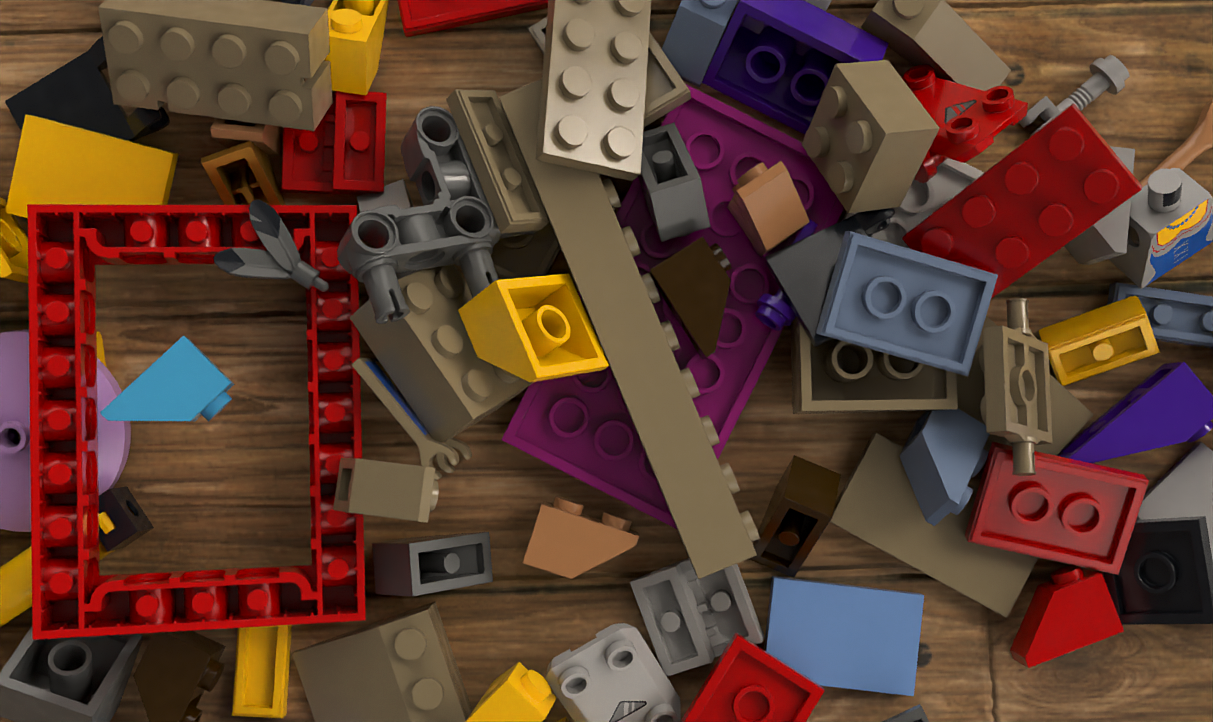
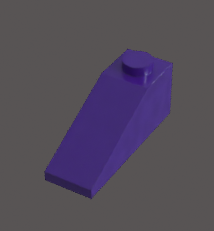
(1157, 413)

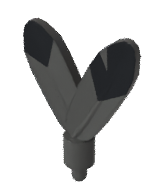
(279, 260)

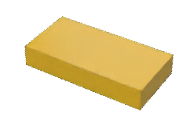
(262, 671)

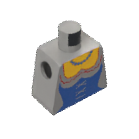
(1166, 226)

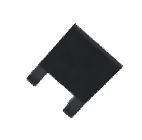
(83, 98)
(808, 266)

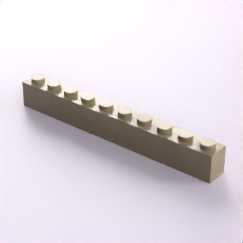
(638, 350)

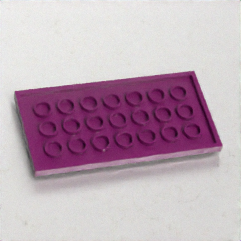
(582, 418)

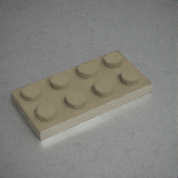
(594, 86)

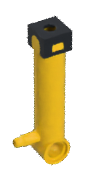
(119, 525)

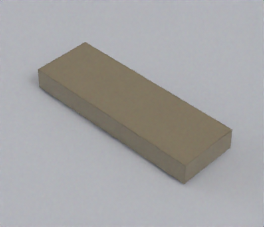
(497, 161)

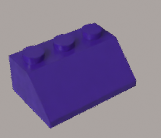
(782, 57)

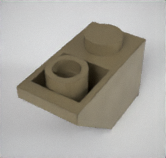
(386, 489)

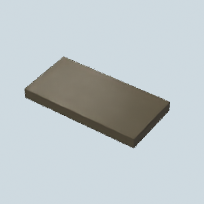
(885, 513)

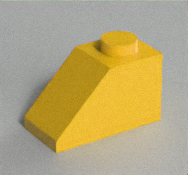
(515, 697)

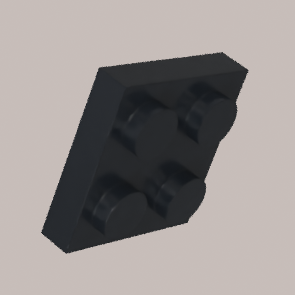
(1165, 574)

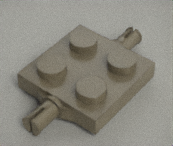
(1017, 386)

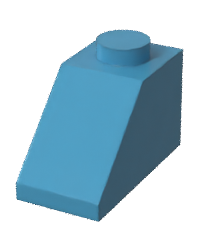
(174, 388)

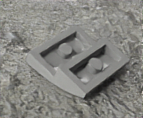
(694, 617)

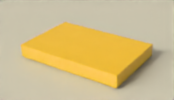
(85, 167)

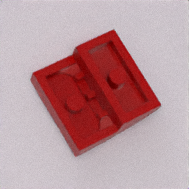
(342, 152)

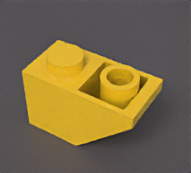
(355, 43)

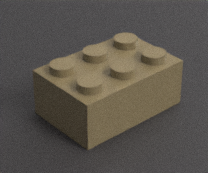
(434, 357)

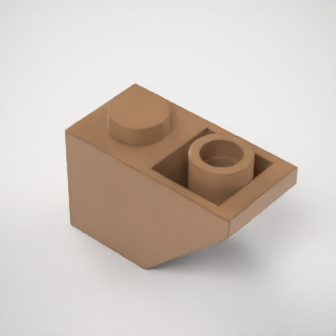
(767, 206)
(574, 542)

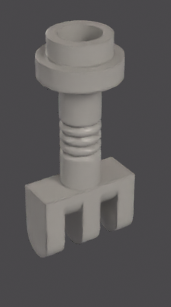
(1107, 76)

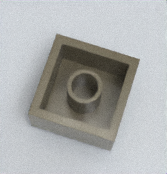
(869, 135)

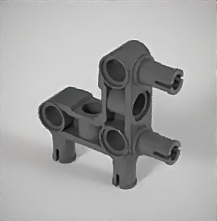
(428, 233)

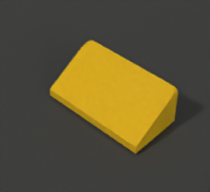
(1099, 340)

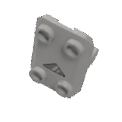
(614, 680)

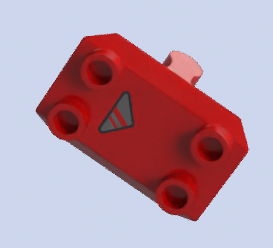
(965, 116)

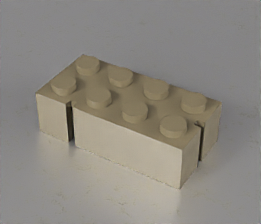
(220, 59)

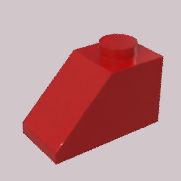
(1065, 616)

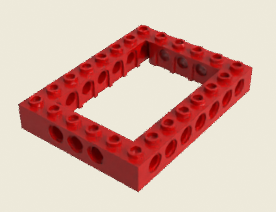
(66, 577)

